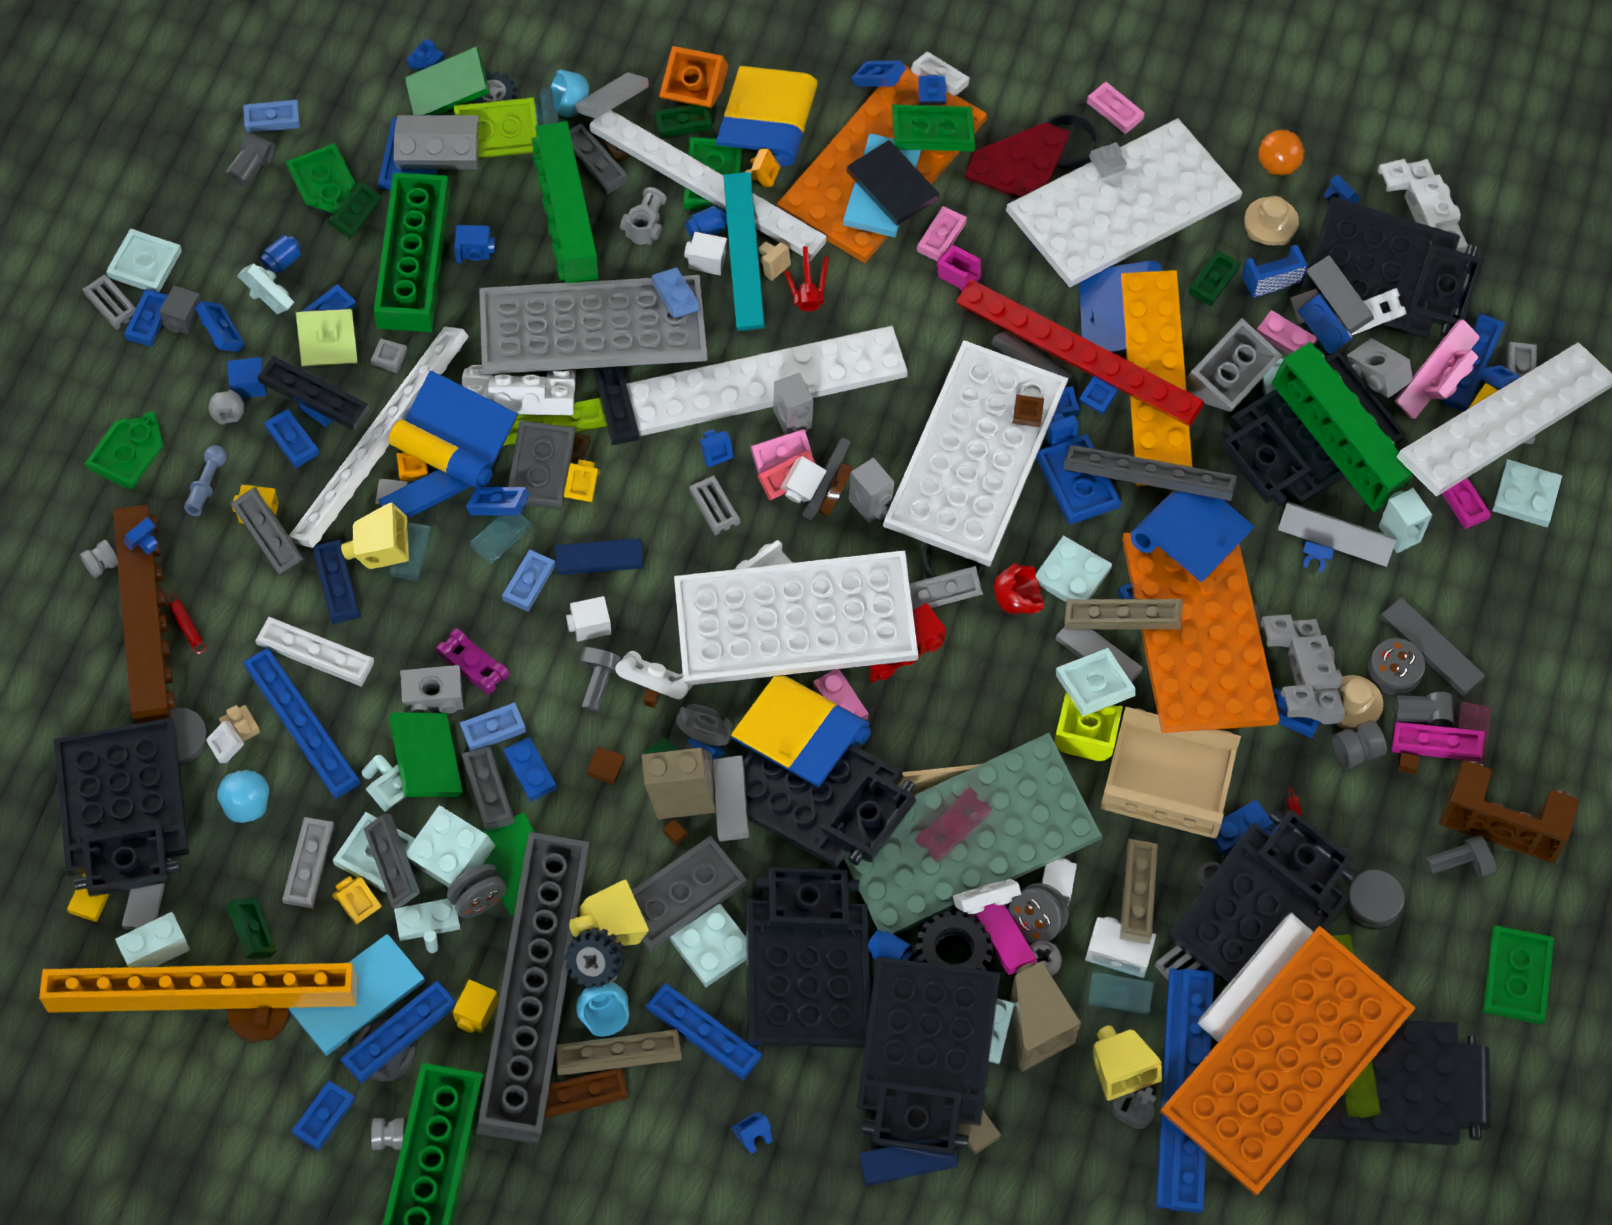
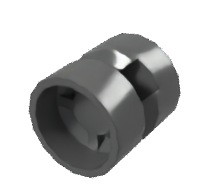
(1362, 743)

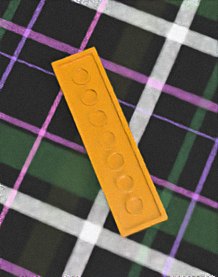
(1155, 345)

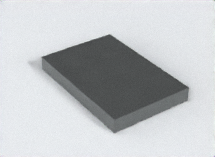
(542, 462)

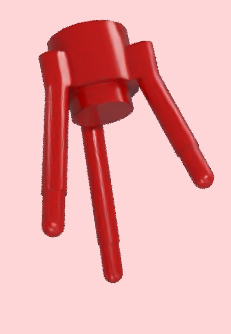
(808, 296)

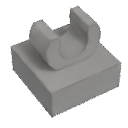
(1108, 159)

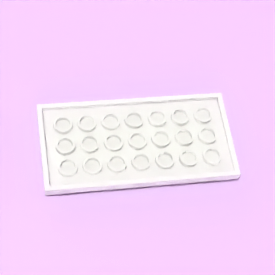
(1096, 221)
(973, 456)
(795, 618)

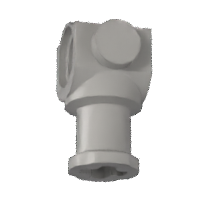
(646, 216)

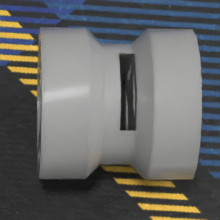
(99, 558)
(387, 1134)

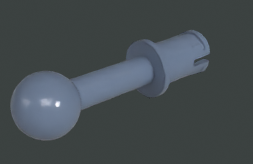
(200, 490)

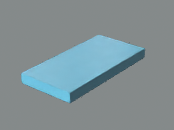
(862, 210)
(383, 980)

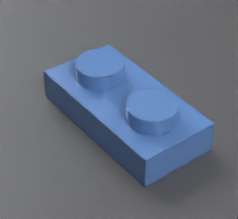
(271, 116)
(675, 292)
(528, 580)
(492, 727)

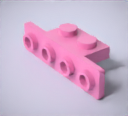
(1441, 371)

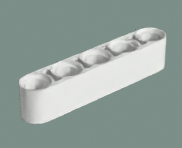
(1254, 976)

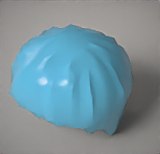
(567, 90)
(243, 796)
(603, 1009)

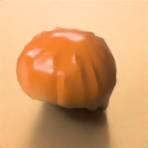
(1281, 152)

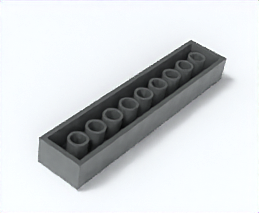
(532, 989)

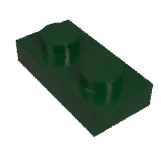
(682, 120)
(355, 210)
(1214, 278)
(251, 928)

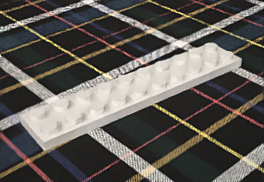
(749, 382)
(1506, 419)

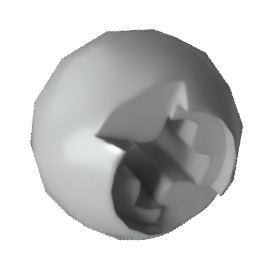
(226, 407)
(1047, 949)

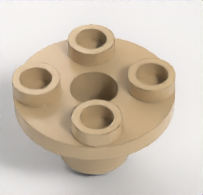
(1271, 221)
(1360, 701)

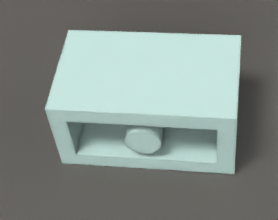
(1405, 519)
(153, 943)

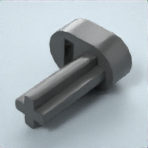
(603, 665)
(1473, 851)
(1140, 1111)

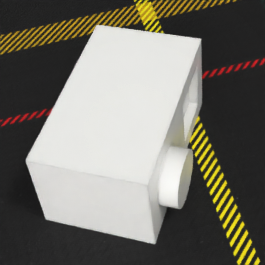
(1119, 954)

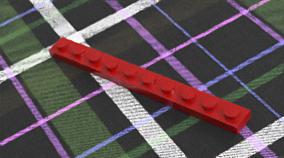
(1080, 353)

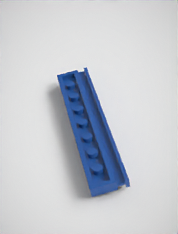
(1185, 1047)

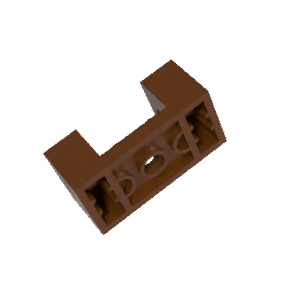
(1520, 831)

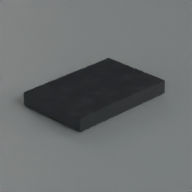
(892, 182)

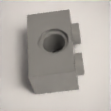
(1381, 367)
(793, 404)
(871, 490)
(418, 682)

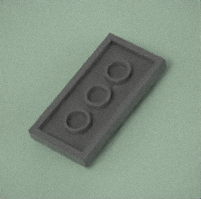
(686, 891)

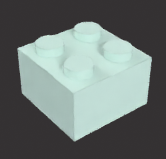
(448, 847)

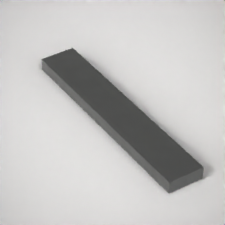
(1150, 472)

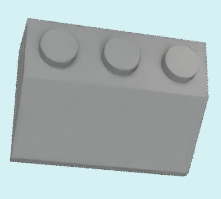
(436, 142)
(1232, 367)

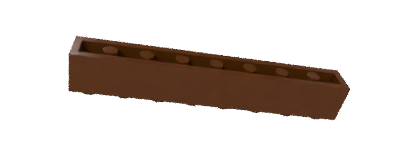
(143, 621)

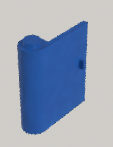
(1103, 305)
(1193, 531)

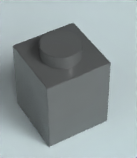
(179, 310)

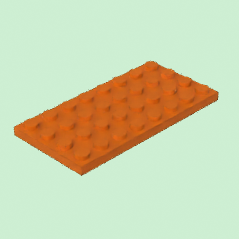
(825, 187)
(1213, 666)
(1287, 1060)

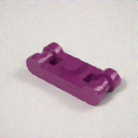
(472, 661)

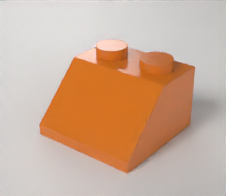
(694, 77)

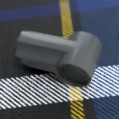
(253, 154)
(1433, 709)

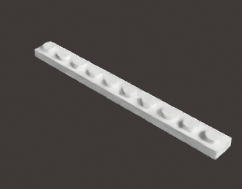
(703, 180)
(375, 440)

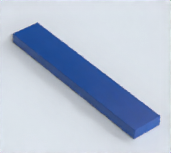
(301, 723)

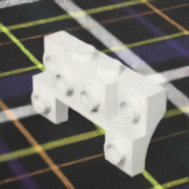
(1425, 195)
(526, 393)

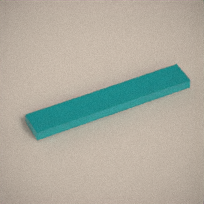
(744, 251)

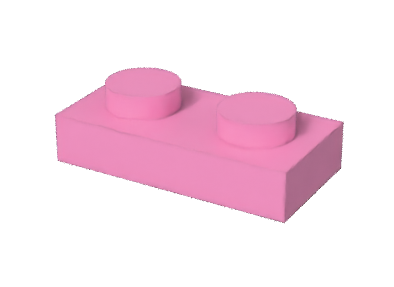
(1115, 107)
(941, 233)
(1284, 333)
(779, 449)
(837, 689)

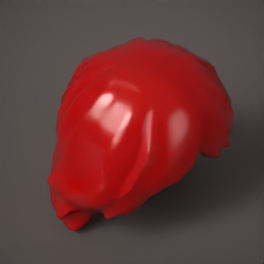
(1018, 590)

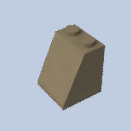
(680, 782)
(1040, 1016)

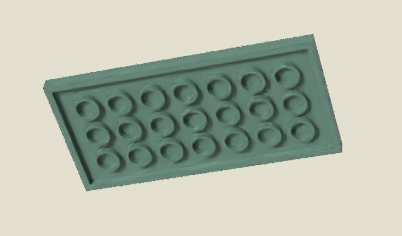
(1031, 824)

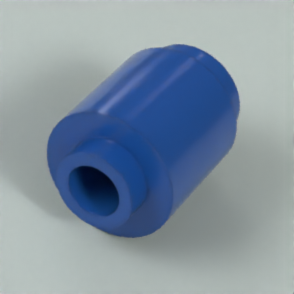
(709, 221)
(281, 254)
(890, 946)

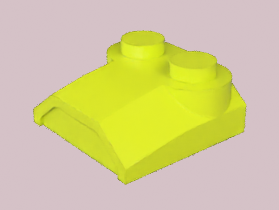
(1087, 735)

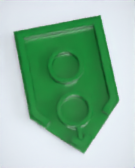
(322, 178)
(127, 450)

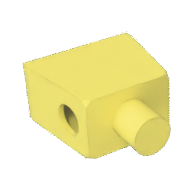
(379, 538)
(614, 911)
(1124, 1062)

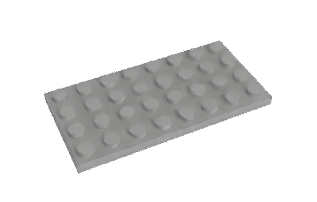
(586, 326)

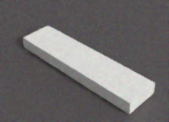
(315, 651)

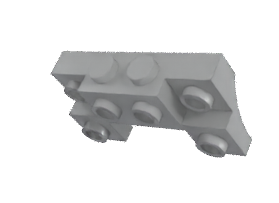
(1311, 666)

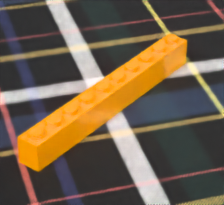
(199, 987)

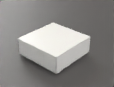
(224, 742)

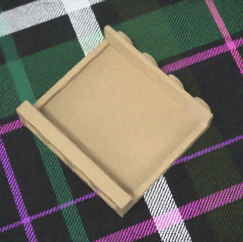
(1170, 776)

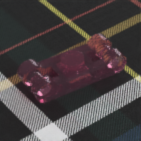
(954, 825)

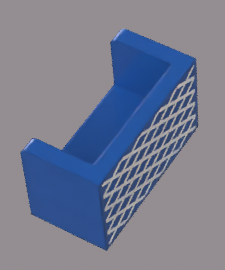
(1276, 274)

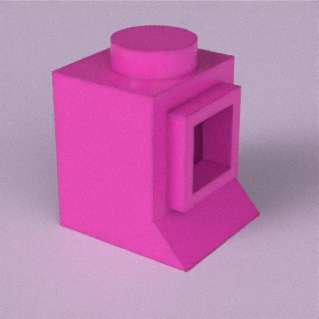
(958, 267)

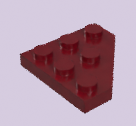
(1020, 161)

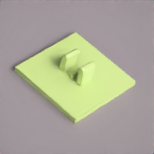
(326, 337)

